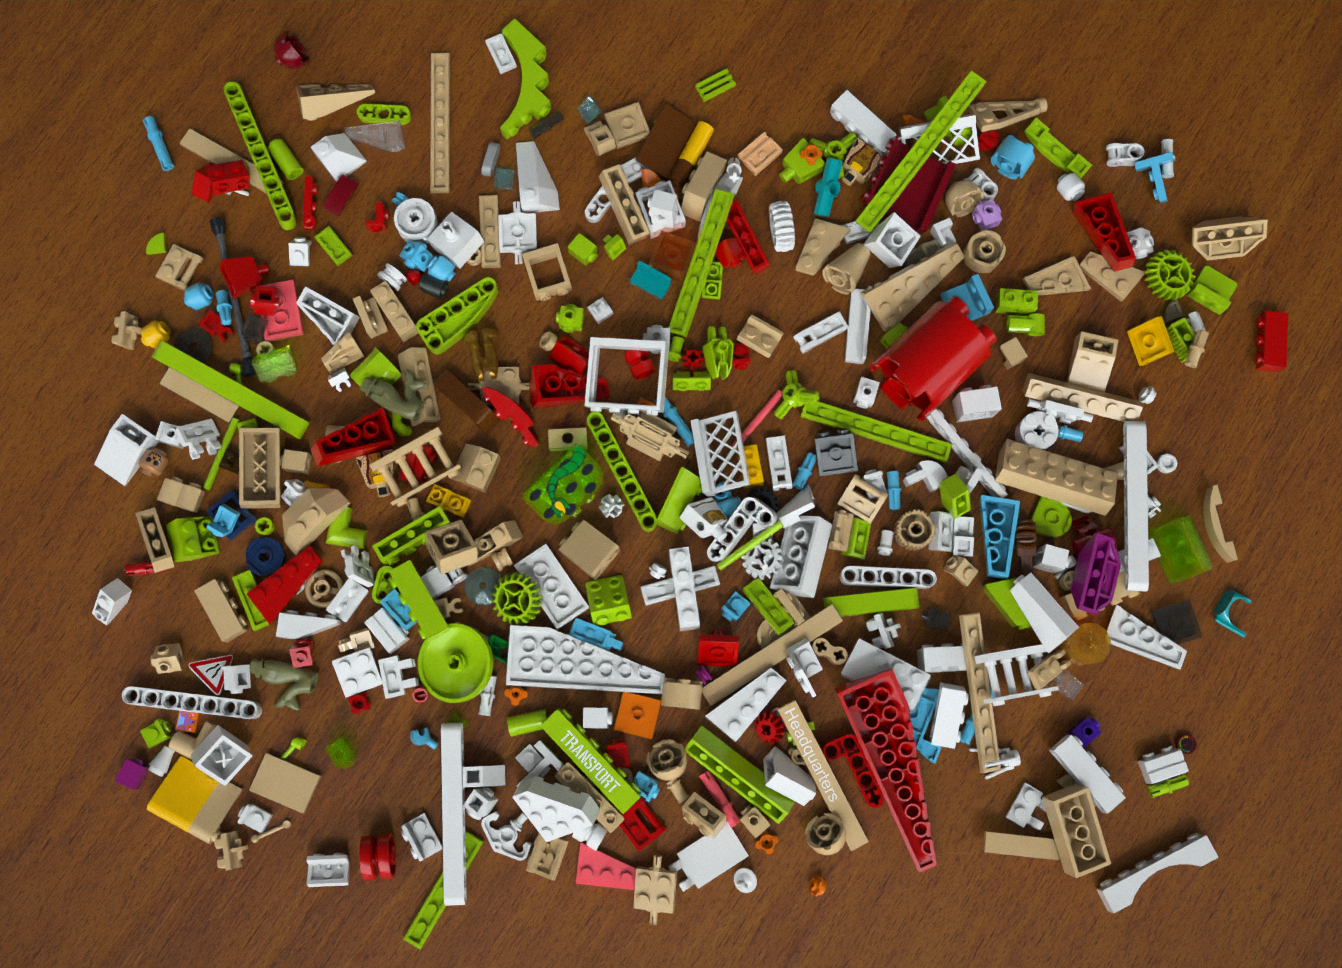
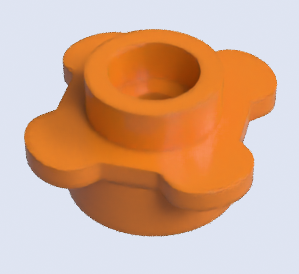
(811, 148)
(516, 699)
(760, 844)
(817, 885)

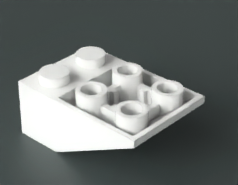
(124, 449)

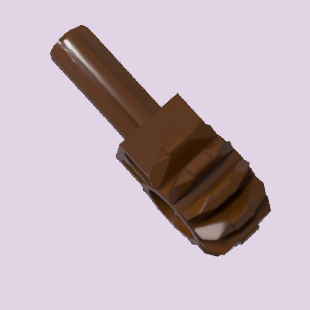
(1026, 544)

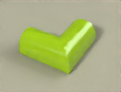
(342, 535)

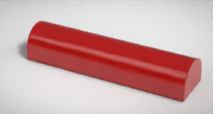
(742, 230)

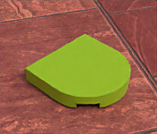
(1051, 517)

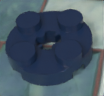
(265, 545)

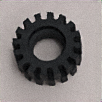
(768, 496)

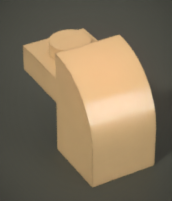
(600, 138)

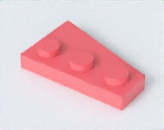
(603, 870)

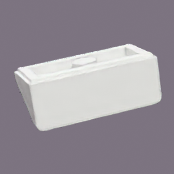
(944, 532)

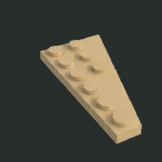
(906, 288)

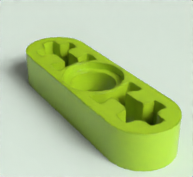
(369, 118)

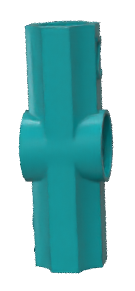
(828, 187)

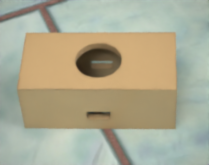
(557, 444)

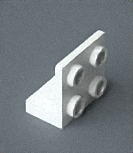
(805, 663)

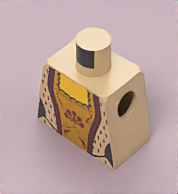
(860, 163)
(376, 479)

